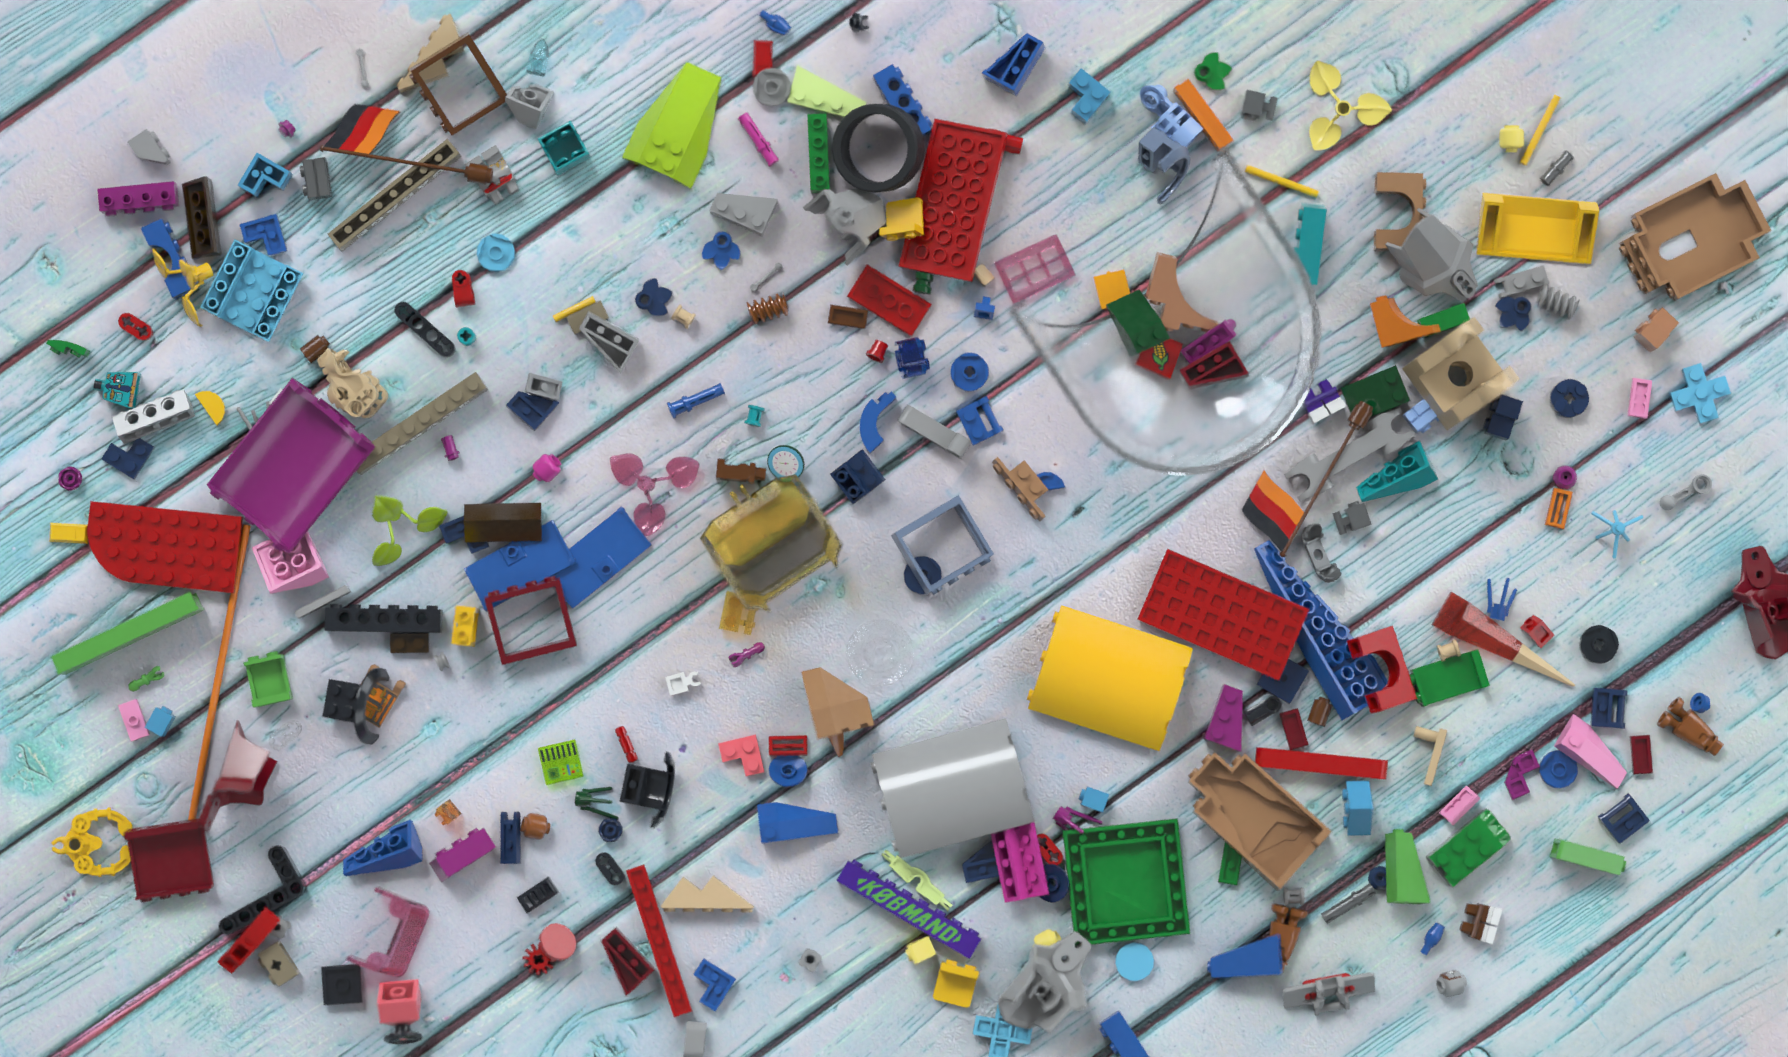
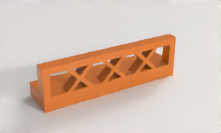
(1203, 114)

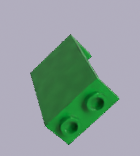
(1449, 678)

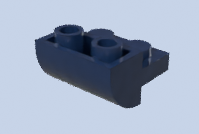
(857, 476)

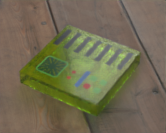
(560, 762)

